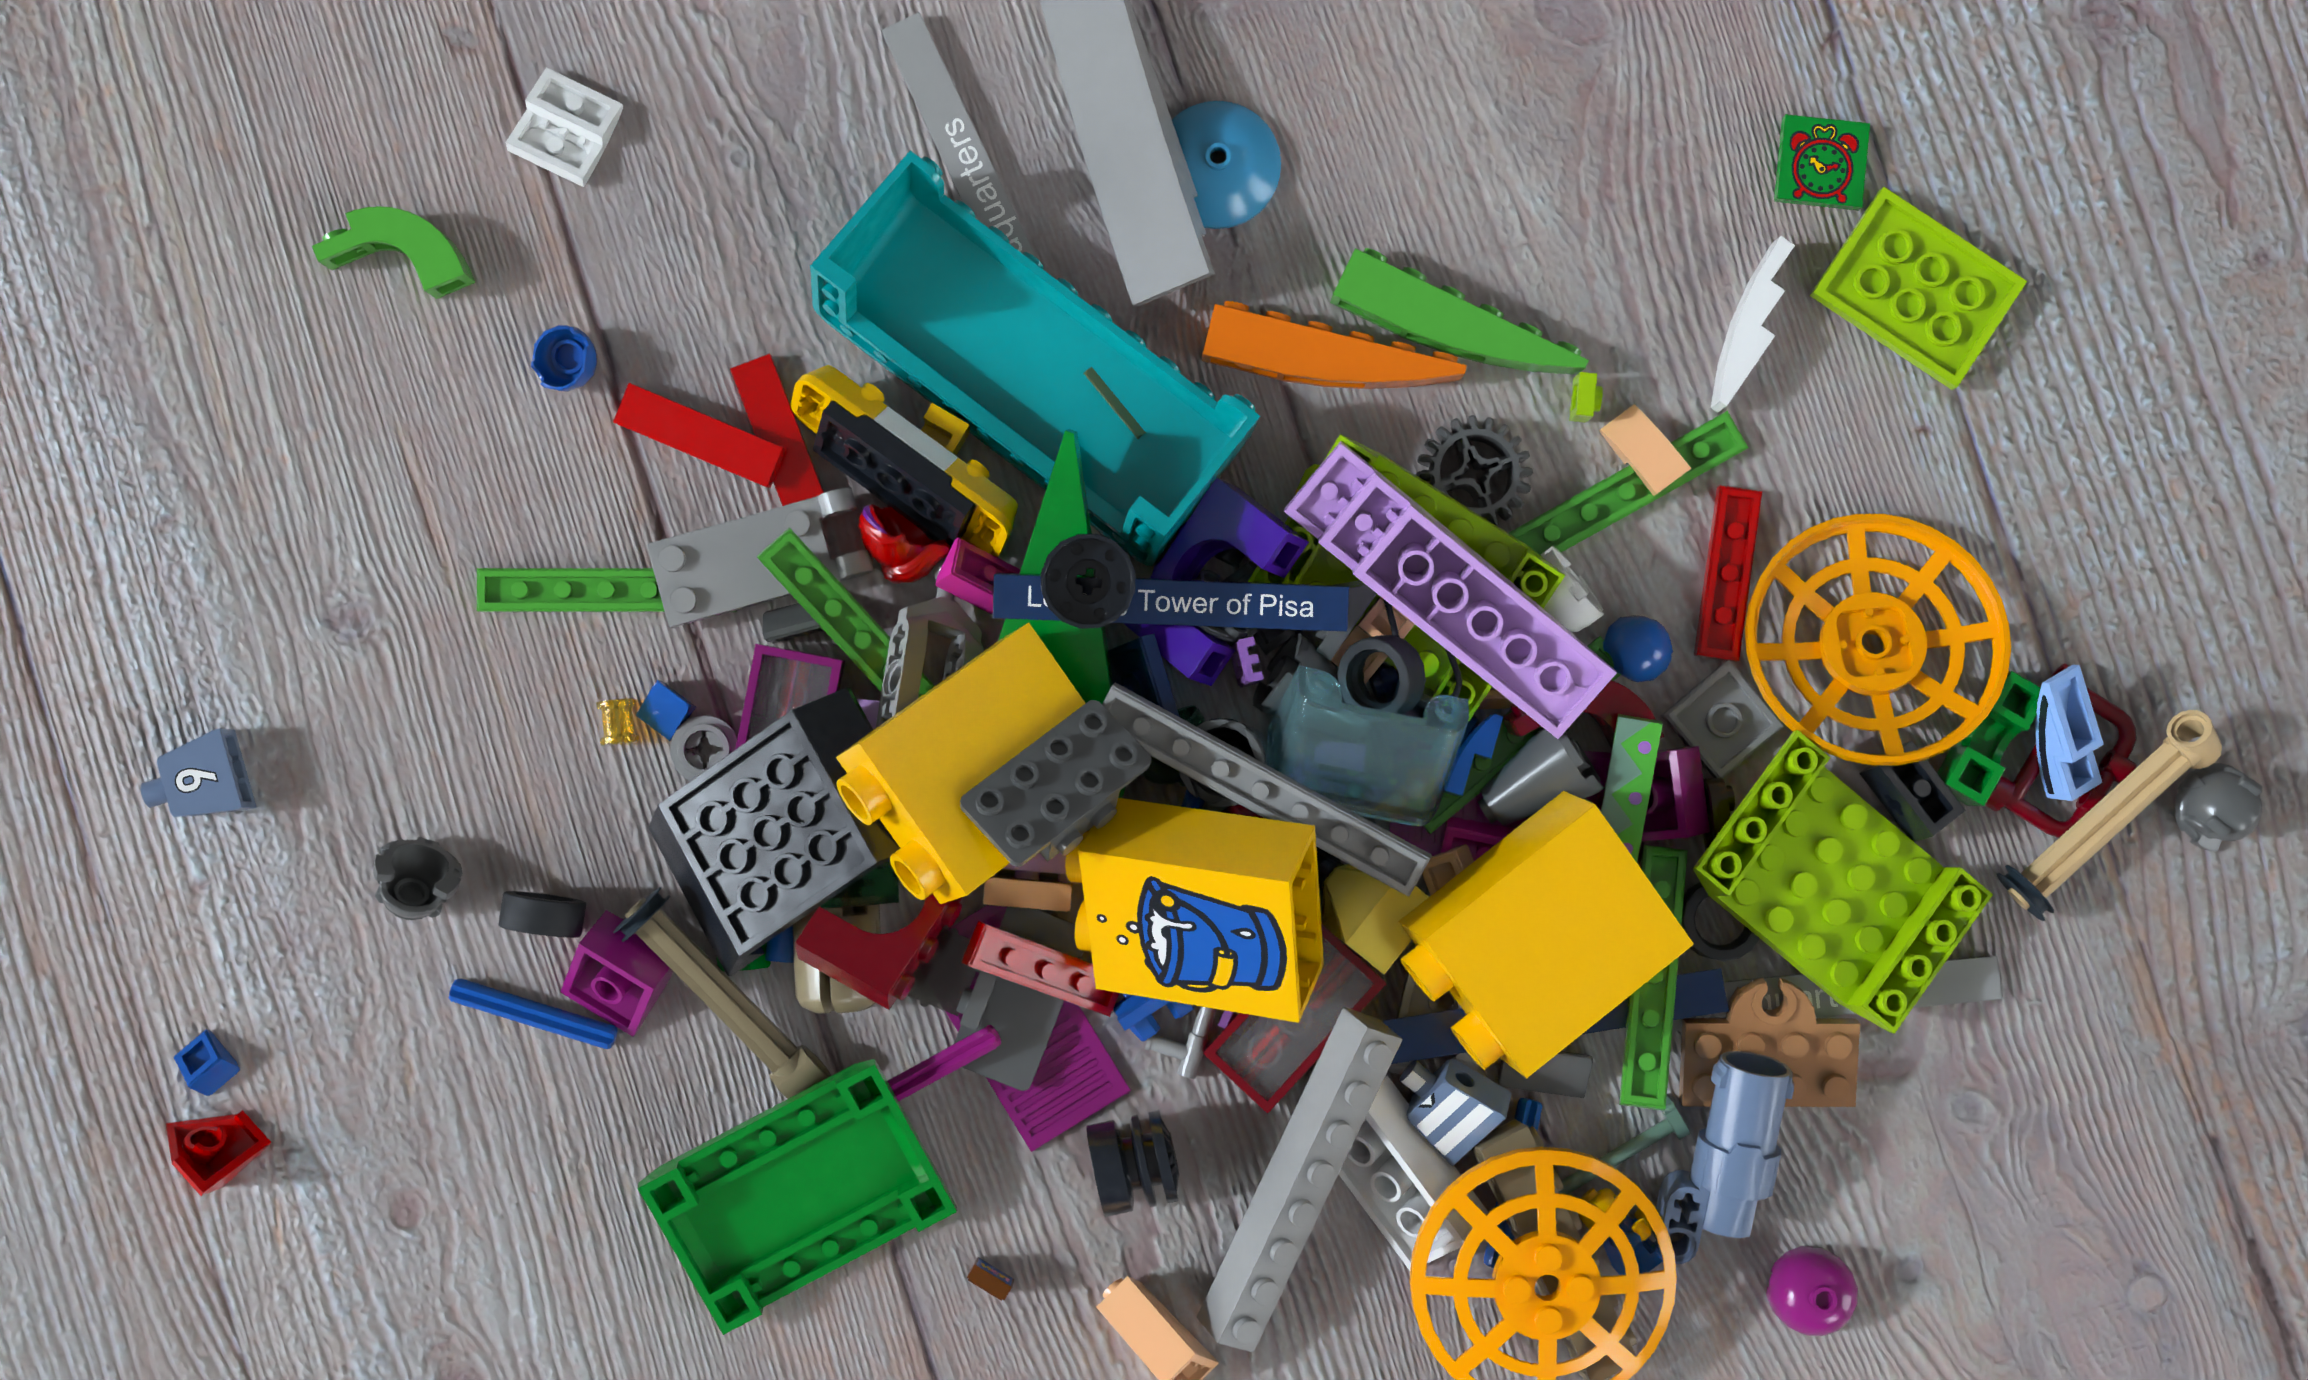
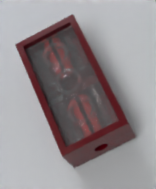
(1273, 1054)

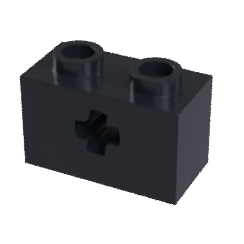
(1914, 796)

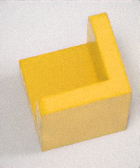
(945, 428)

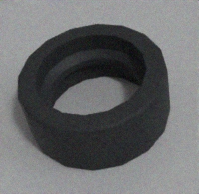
(1406, 660)
(542, 914)
(1731, 951)

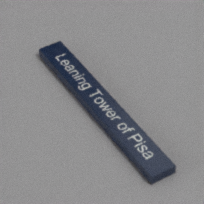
(1193, 603)

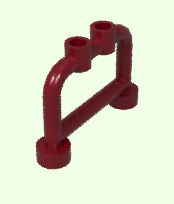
(2112, 767)

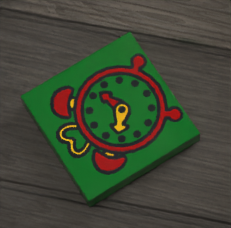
(1822, 162)

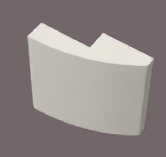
(564, 127)

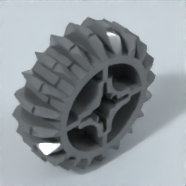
(1468, 454)

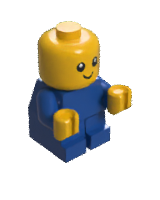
(1636, 1230)

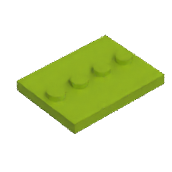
(1918, 288)

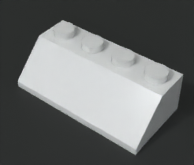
(1401, 1177)

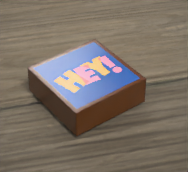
(990, 1279)

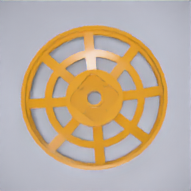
(1892, 622)
(1537, 1255)

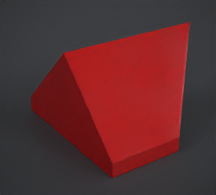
(214, 1149)

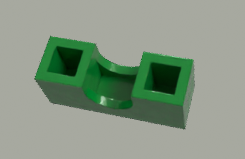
(1974, 763)

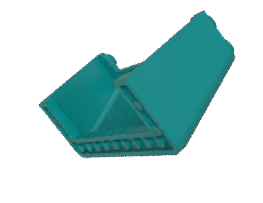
(1008, 355)

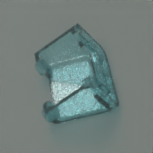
(1366, 756)

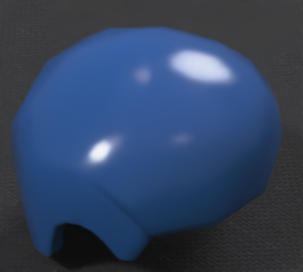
(564, 358)
(1638, 647)

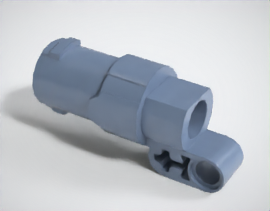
(1733, 1155)

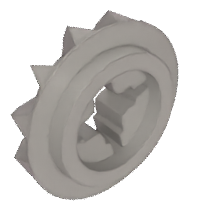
(690, 735)

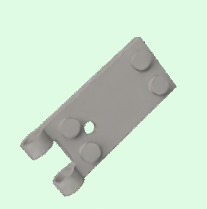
(719, 567)

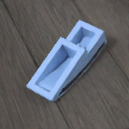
(2067, 736)

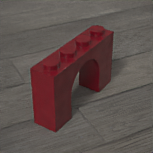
(873, 962)

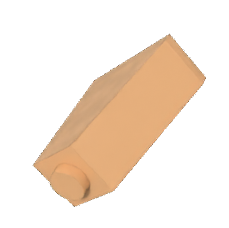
(1154, 1332)

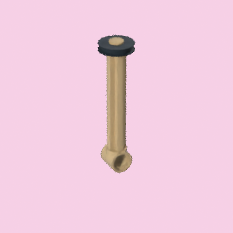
(2115, 810)

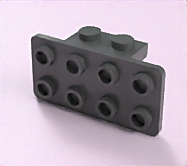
(1057, 786)
(1017, 1012)

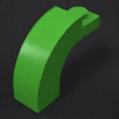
(379, 228)

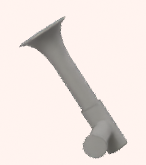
(1193, 1050)

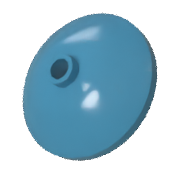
(1252, 168)

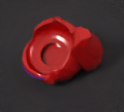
(899, 545)

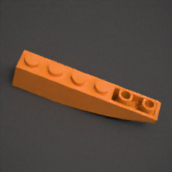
(1316, 355)

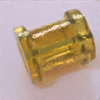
(617, 721)

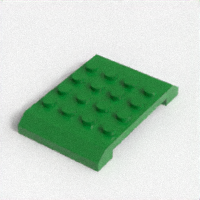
(795, 1193)

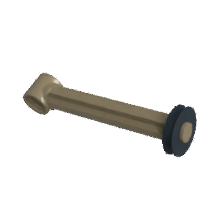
(791, 1066)

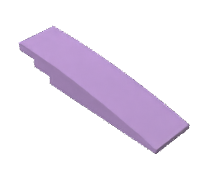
(1449, 590)

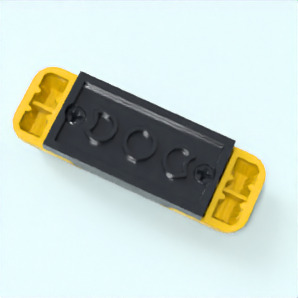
(902, 462)

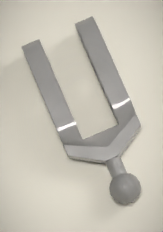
(909, 644)

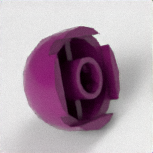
(1812, 1291)

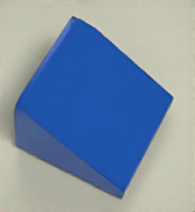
(665, 709)
(206, 1064)

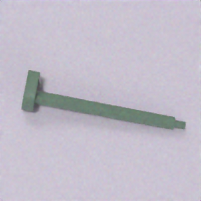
(1672, 1123)

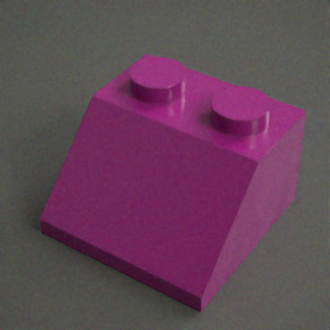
(1676, 795)
(615, 976)

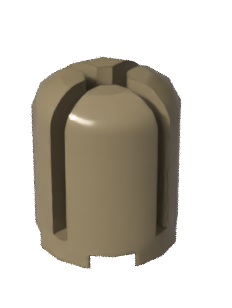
(819, 991)

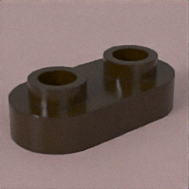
(1719, 802)

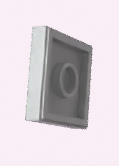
(1723, 719)

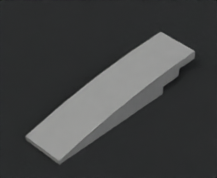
(1129, 146)

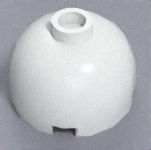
(1573, 600)

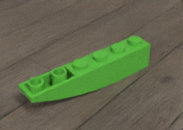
(1444, 320)

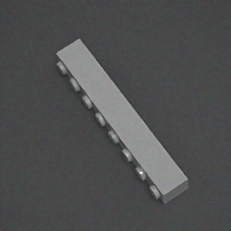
(1298, 1179)

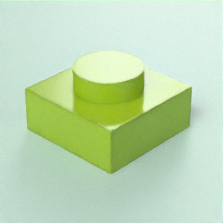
(1585, 397)

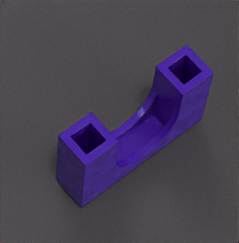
(1220, 522)

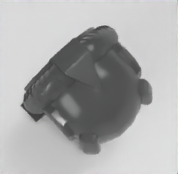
(2217, 805)
(415, 877)

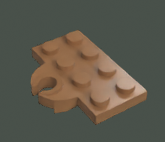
(1816, 1050)

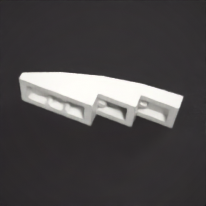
(1745, 336)

